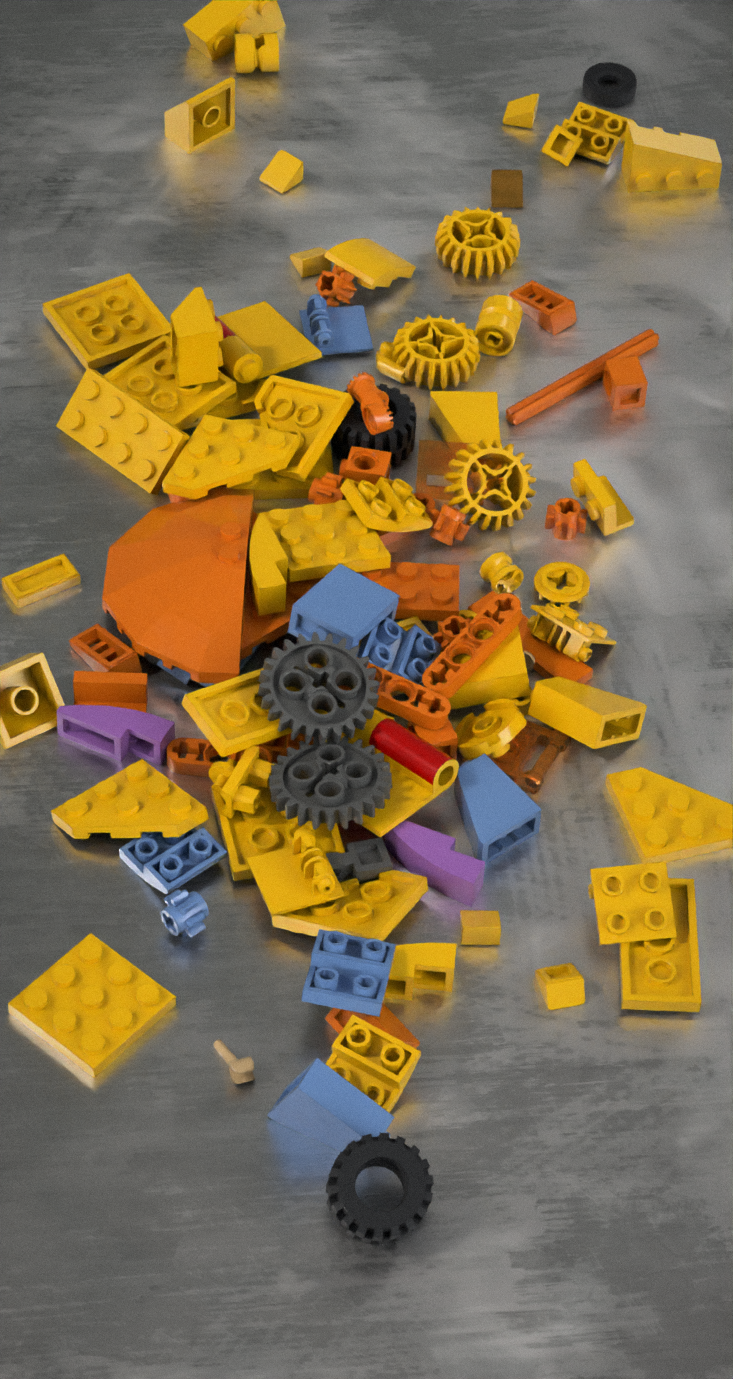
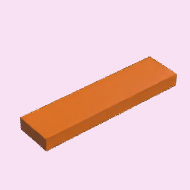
(548, 660)

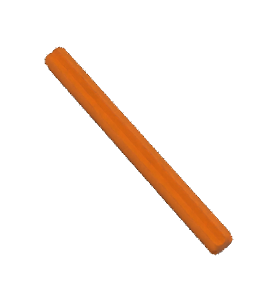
(578, 378)

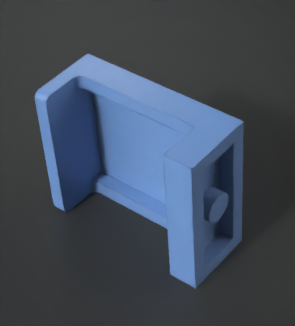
(343, 606)

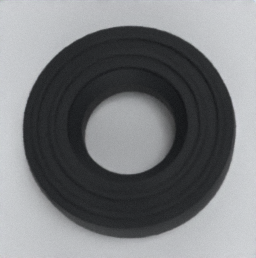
(609, 96)

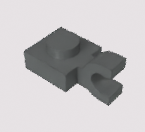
(362, 859)

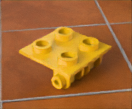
(564, 629)
(295, 875)
(632, 903)

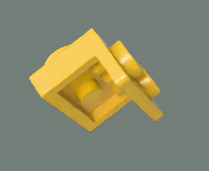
(600, 499)

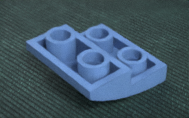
(399, 650)
(171, 860)
(348, 972)

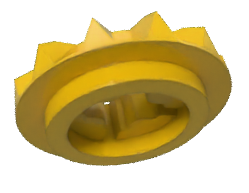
(553, 574)

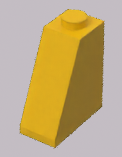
(465, 417)
(499, 677)
(586, 712)

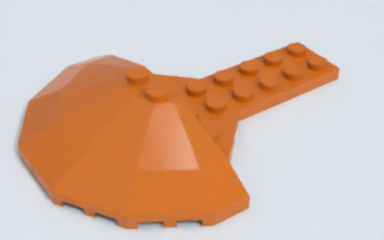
(186, 596)

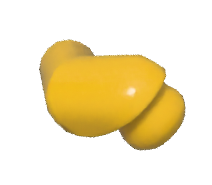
(386, 365)

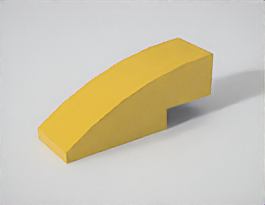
(267, 569)
(421, 967)

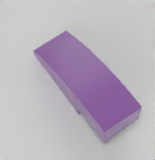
(116, 731)
(434, 856)

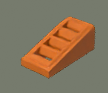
(547, 308)
(107, 655)

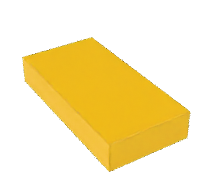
(40, 580)

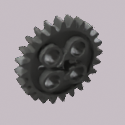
(318, 688)
(330, 782)

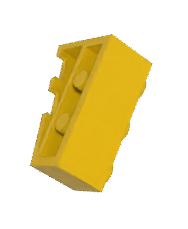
(215, 25)
(668, 161)

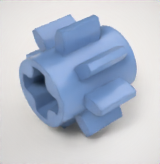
(184, 913)

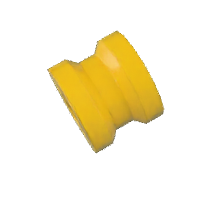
(501, 573)

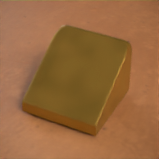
(506, 188)

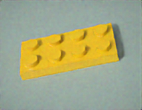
(122, 431)
(665, 971)

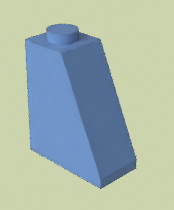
(493, 809)
(329, 1108)

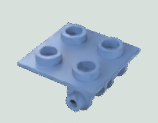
(335, 328)

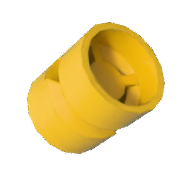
(256, 52)
(498, 325)

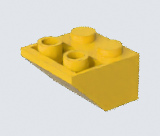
(195, 340)

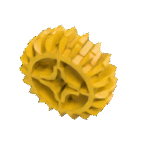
(477, 242)
(436, 352)
(480, 475)

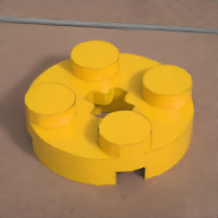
(489, 730)

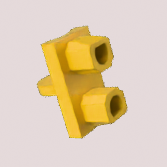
(235, 779)

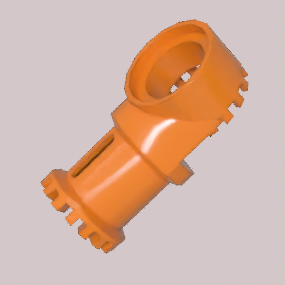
(373, 403)

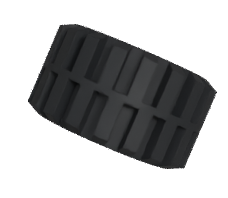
(398, 440)
(398, 1158)

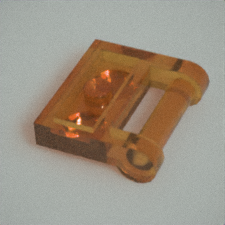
(434, 460)
(522, 749)

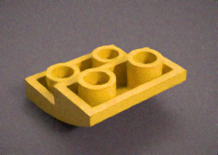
(601, 132)
(369, 262)
(386, 505)
(373, 1061)

